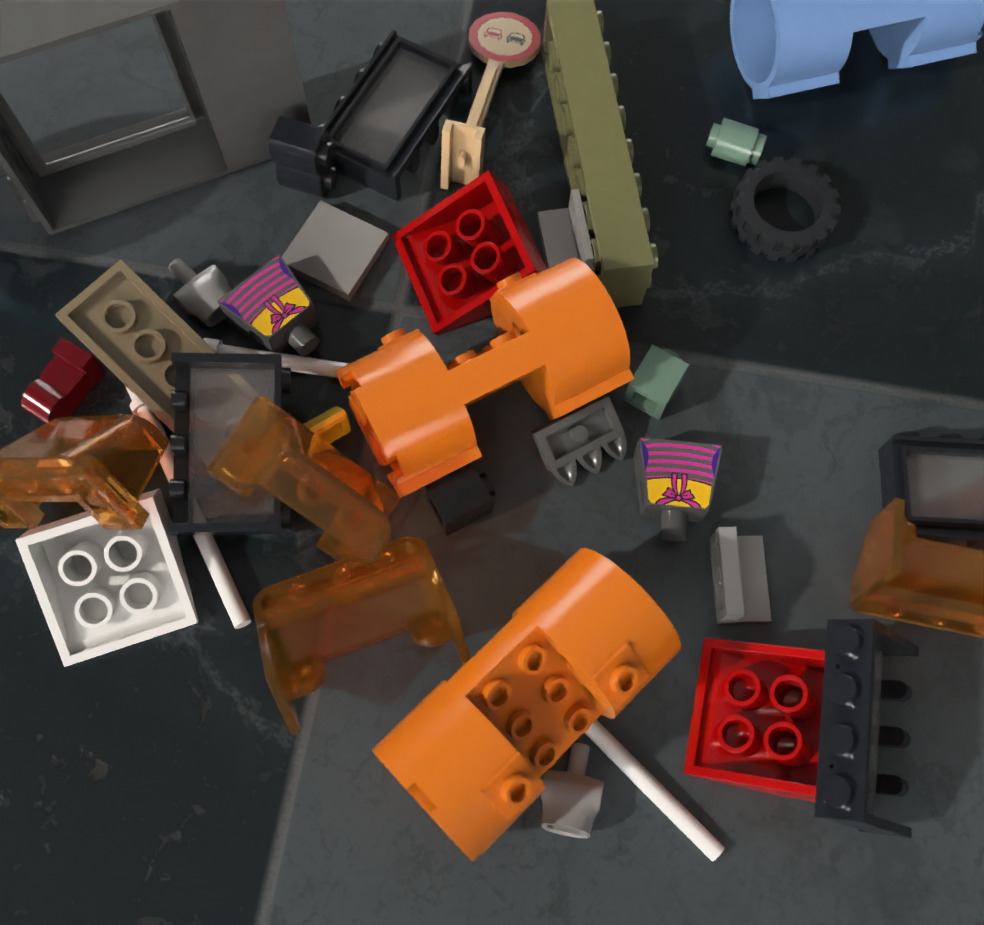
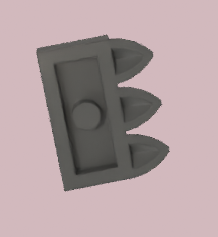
(580, 437)

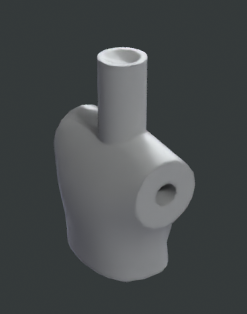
(200, 291)
(571, 797)

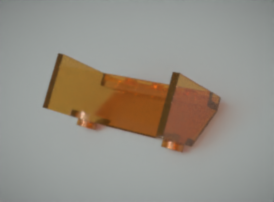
(917, 577)
(347, 609)

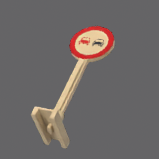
(501, 42)

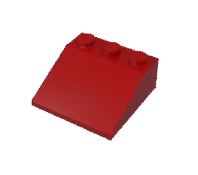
(464, 250)
(757, 717)

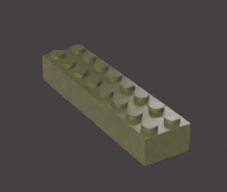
(596, 148)

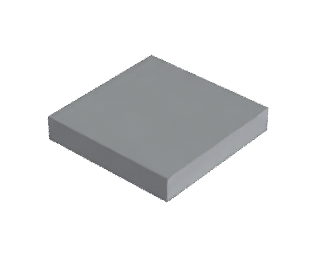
(335, 250)

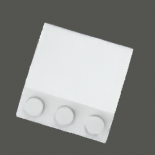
(108, 584)

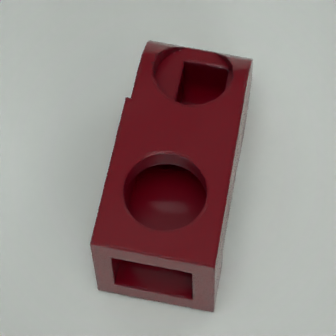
(62, 383)

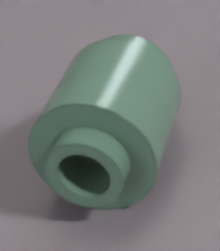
(736, 142)

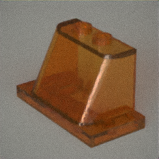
(82, 460)
(309, 476)

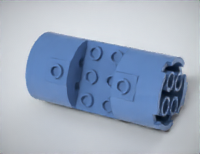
(806, 42)

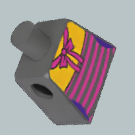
(272, 309)
(675, 482)

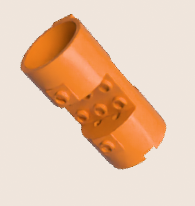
(553, 336)
(526, 696)

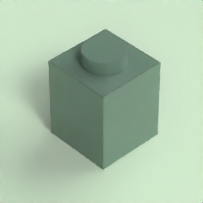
(656, 381)

